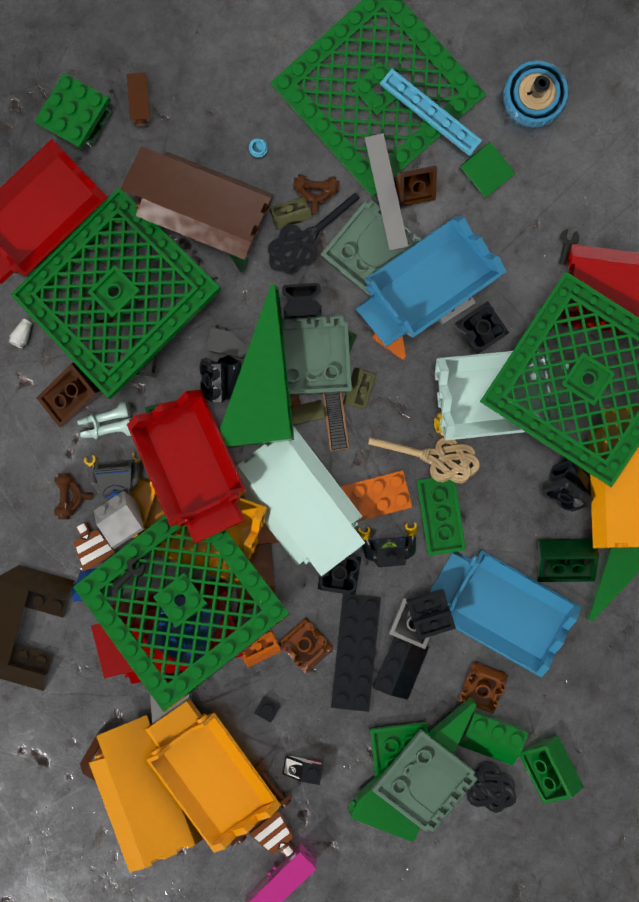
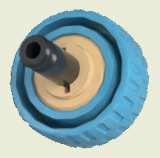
(535, 94)

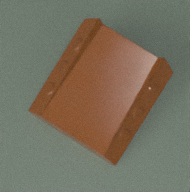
(306, 646)
(484, 686)

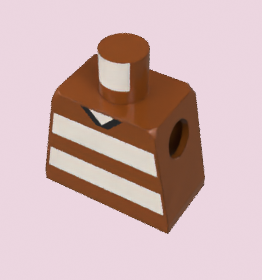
(92, 547)
(274, 834)

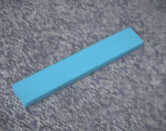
(430, 112)

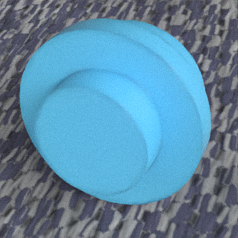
(258, 147)

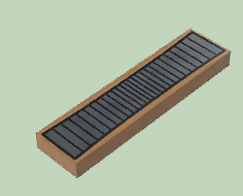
(335, 421)

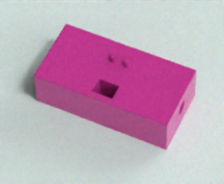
(284, 877)

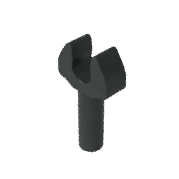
(567, 245)
(129, 573)

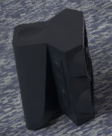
(302, 300)
(482, 327)
(219, 378)
(570, 487)
(342, 577)

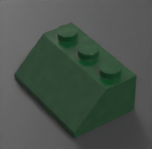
(567, 560)

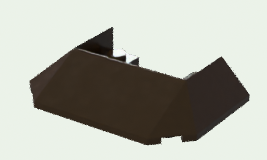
(21, 590)

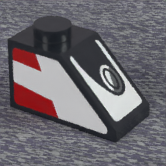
(303, 769)

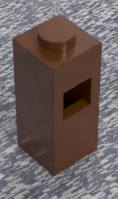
(139, 99)

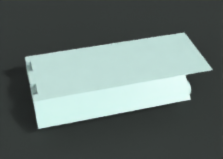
(466, 380)
(302, 502)

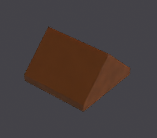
(416, 185)

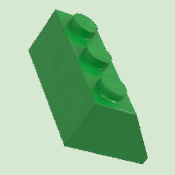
(494, 738)
(551, 770)

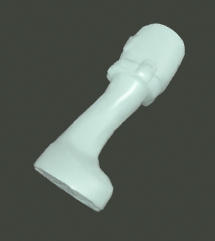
(123, 410)

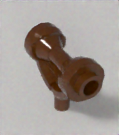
(303, 185)
(64, 483)

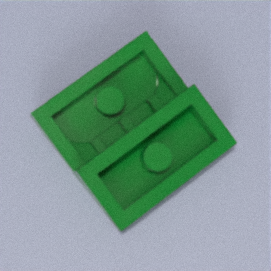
(487, 169)

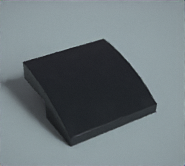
(430, 614)

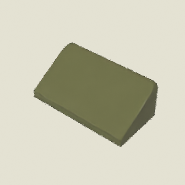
(290, 212)
(362, 384)
(307, 413)

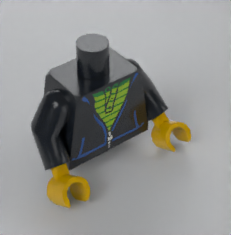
(390, 550)

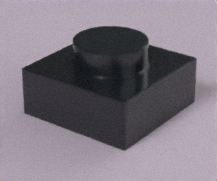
(267, 709)

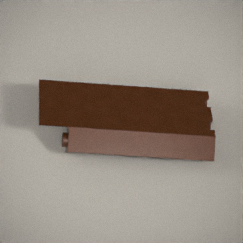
(197, 201)

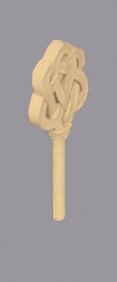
(446, 459)

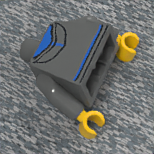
(114, 477)

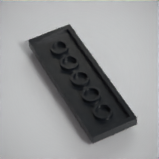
(355, 652)

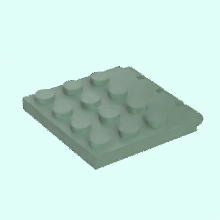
(363, 245)
(317, 355)
(425, 782)

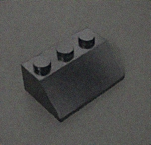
(399, 668)

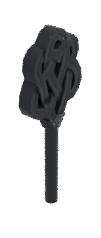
(313, 231)
(498, 798)

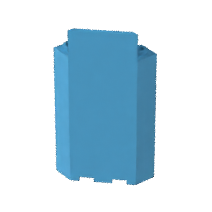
(428, 281)
(506, 609)

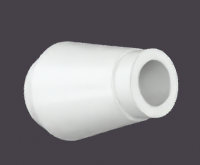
(21, 333)

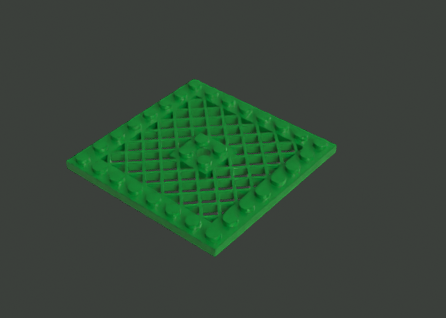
(433, 51)
(151, 342)
(542, 430)
(101, 578)

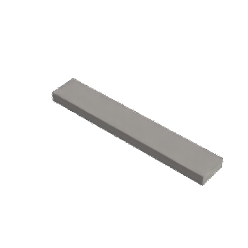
(386, 192)

